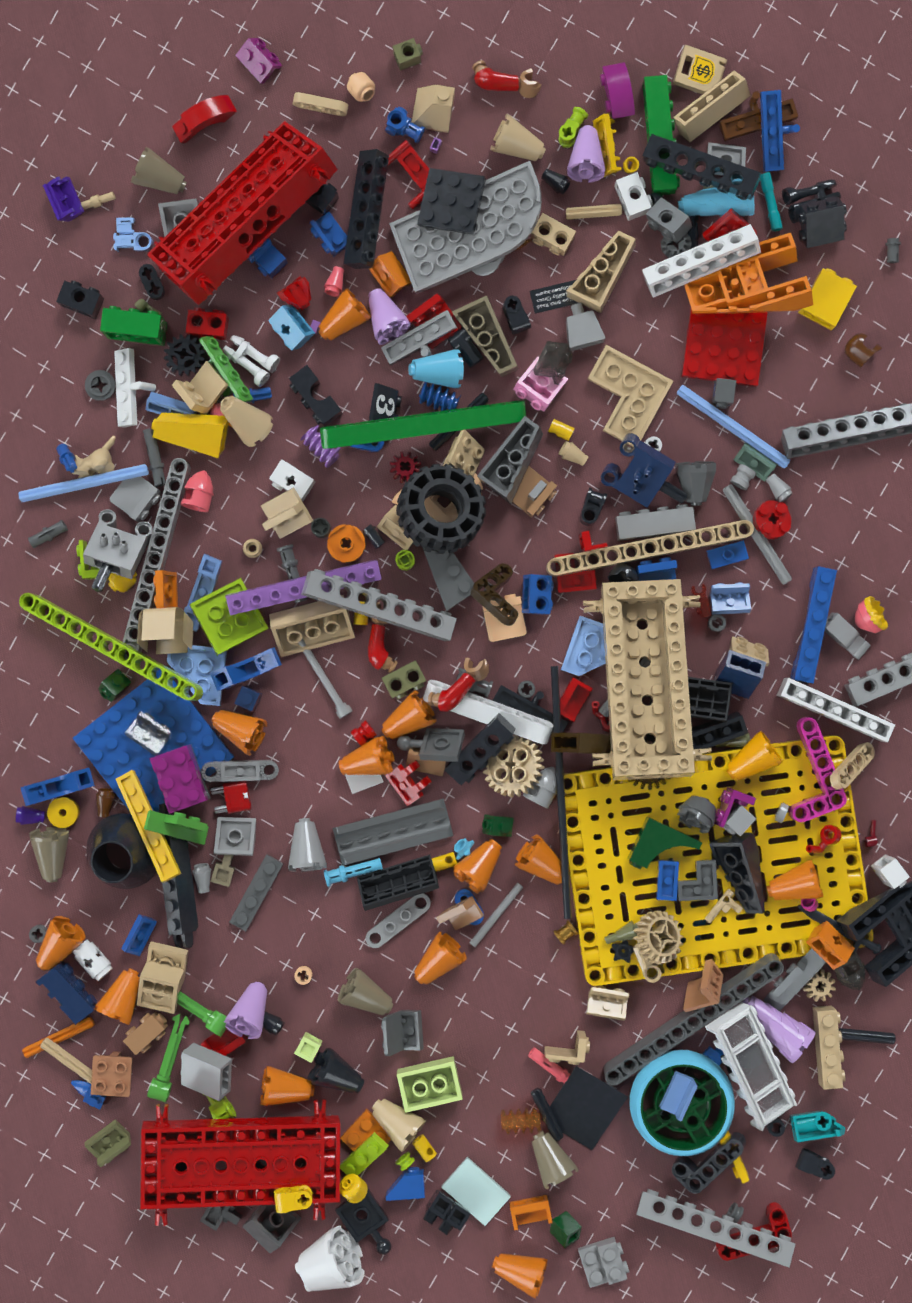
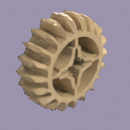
(652, 944)

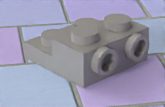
(603, 1262)

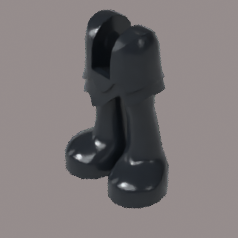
(792, 195)

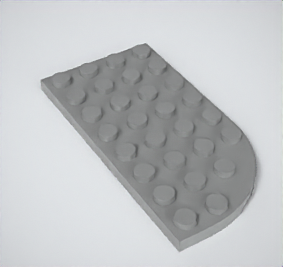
(503, 224)

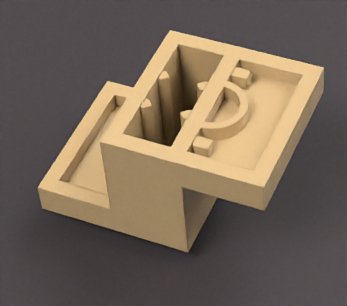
(162, 977)

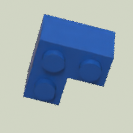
(268, 259)

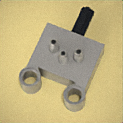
(114, 549)

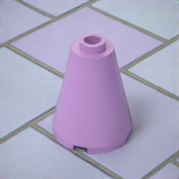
(586, 157)
(248, 1012)

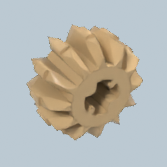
(824, 988)

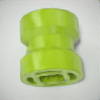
(402, 560)

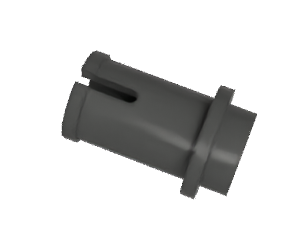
(893, 250)

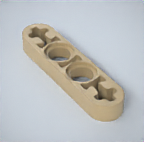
(854, 768)

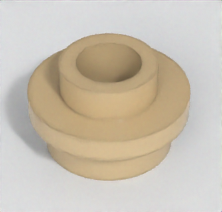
(246, 548)

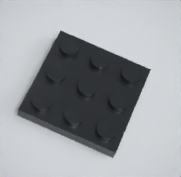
(451, 201)

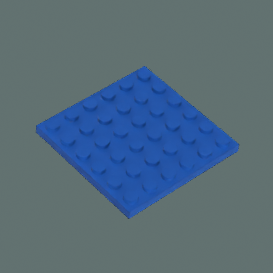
(117, 754)

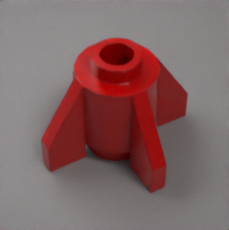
(296, 293)

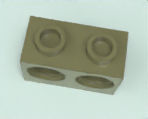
(402, 675)

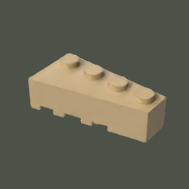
(599, 279)

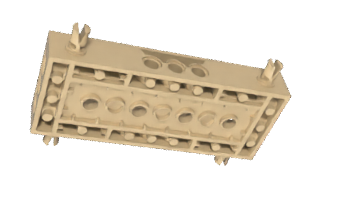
(664, 680)

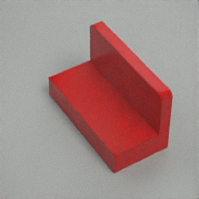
(585, 542)

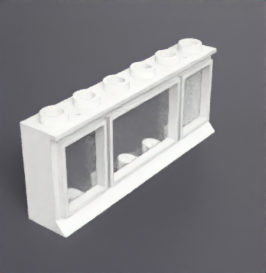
(752, 1064)

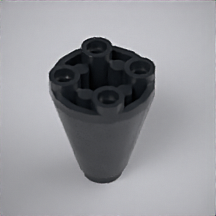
(335, 1073)

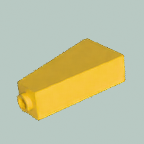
(192, 431)

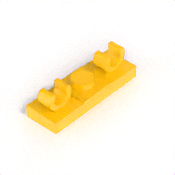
(605, 134)

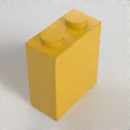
(829, 298)

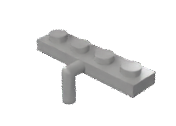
(419, 338)

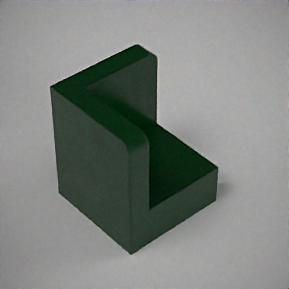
(565, 1229)

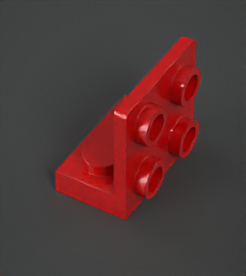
(429, 310)

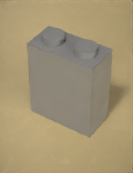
(206, 1071)

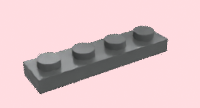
(256, 892)

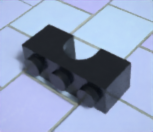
(324, 410)

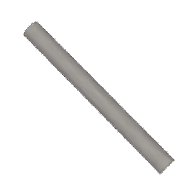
(496, 914)

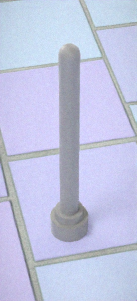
(342, 708)

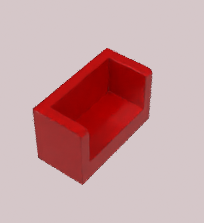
(573, 698)
(224, 1044)

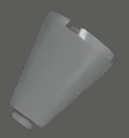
(306, 848)

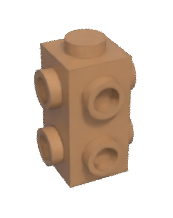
(152, 1028)

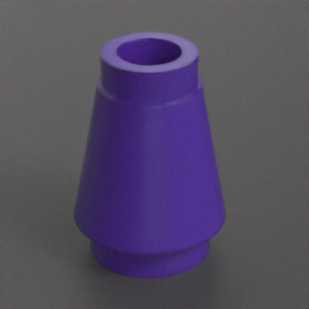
(29, 815)

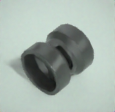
(318, 526)

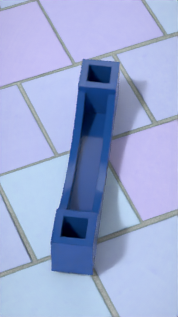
(818, 607)

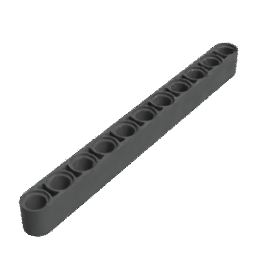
(688, 1028)

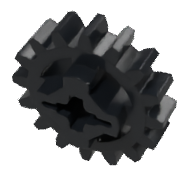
(183, 363)

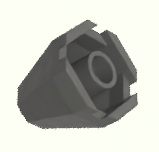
(696, 480)

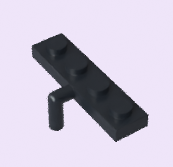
(513, 700)

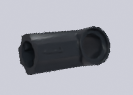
(462, 341)

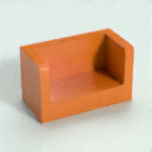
(530, 1210)

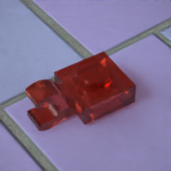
(704, 609)

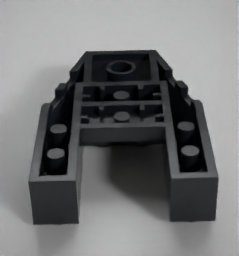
(896, 909)

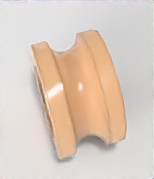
(298, 978)

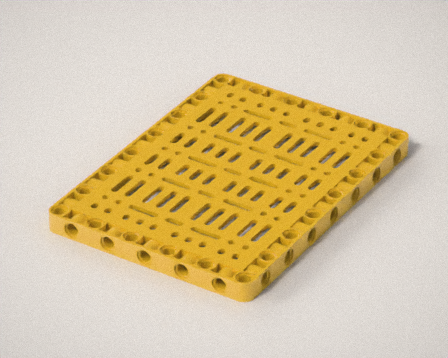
(726, 950)

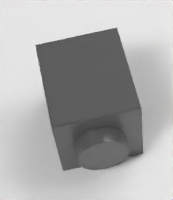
(723, 392)

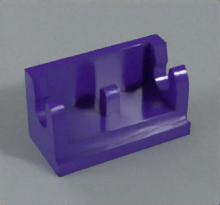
(63, 199)

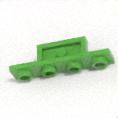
(225, 369)
(177, 826)

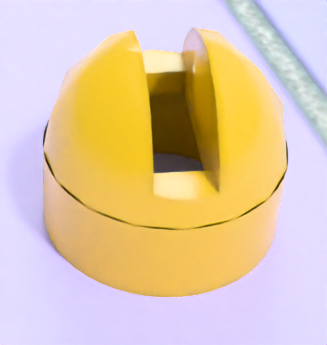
(633, 167)

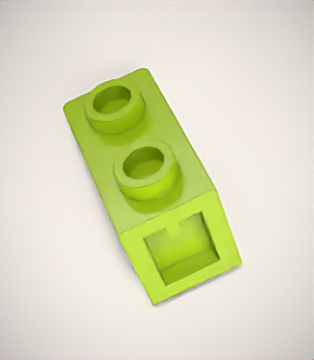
(83, 569)

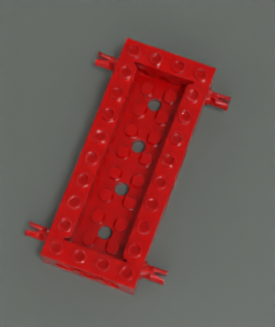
(208, 240)
(240, 1145)

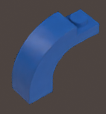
(246, 669)
(57, 786)

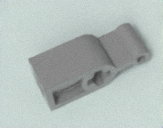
(846, 635)

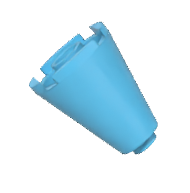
(439, 369)

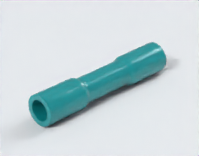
(773, 213)

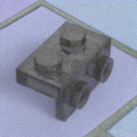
(553, 361)
(148, 733)

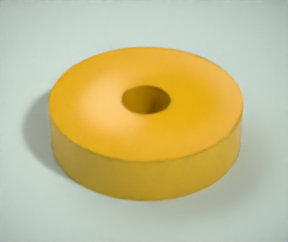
(54, 812)

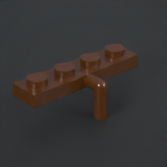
(751, 121)

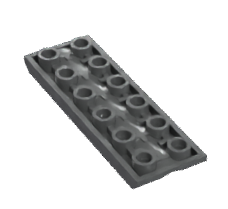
(393, 831)

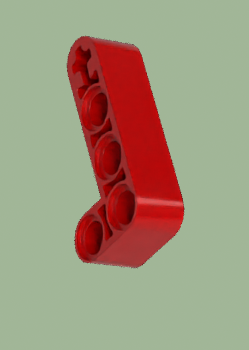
(775, 1225)

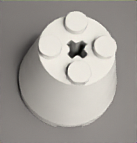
(331, 1262)

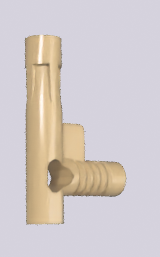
(724, 906)

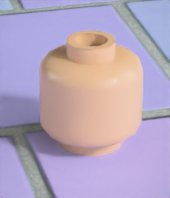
(361, 86)

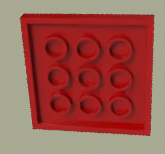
(725, 346)

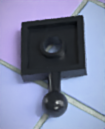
(361, 1228)

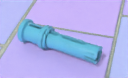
(341, 874)

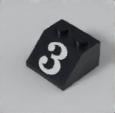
(384, 402)

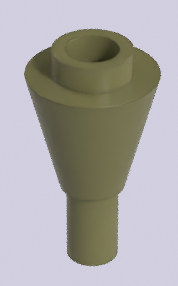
(738, 742)
(623, 933)

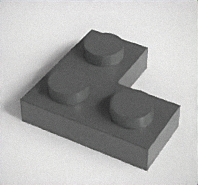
(703, 887)

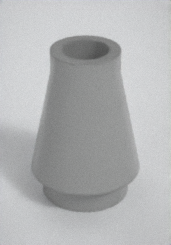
(779, 488)
(202, 877)

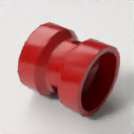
(363, 733)

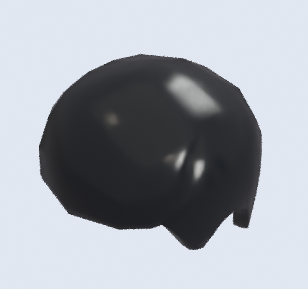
(623, 573)

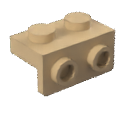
(607, 1003)

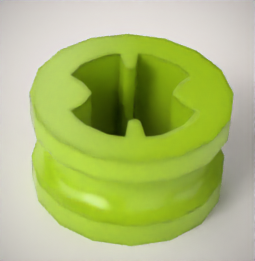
(405, 1161)

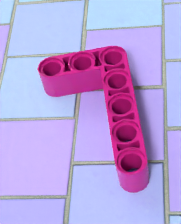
(820, 773)

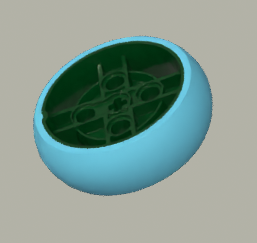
(651, 1120)

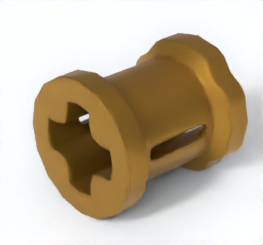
(565, 932)

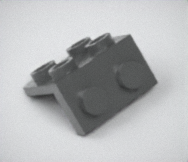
(402, 1031)

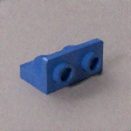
(330, 233)

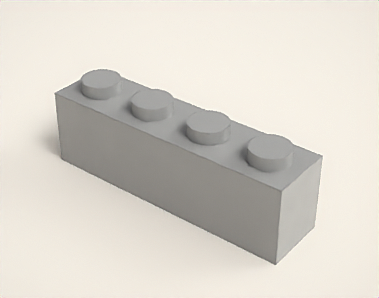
(654, 523)

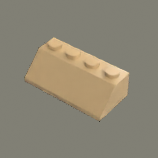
(314, 623)

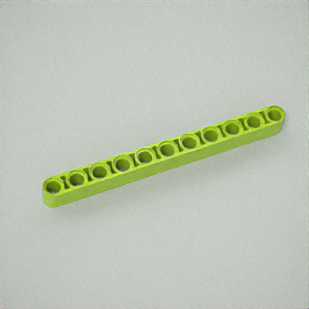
(102, 642)

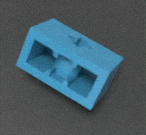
(291, 326)

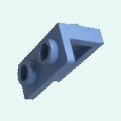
(730, 598)

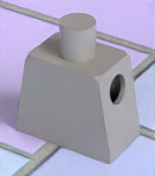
(583, 329)

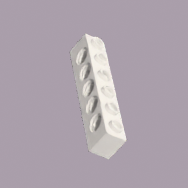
(701, 260)
(835, 710)

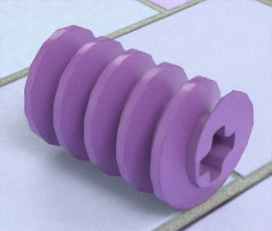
(313, 439)

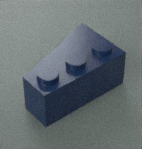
(68, 991)

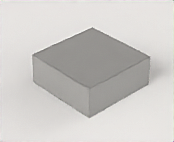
(537, 490)

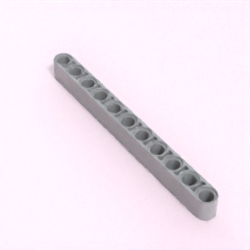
(153, 549)

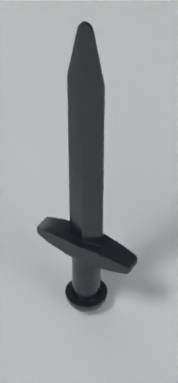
(820, 918)

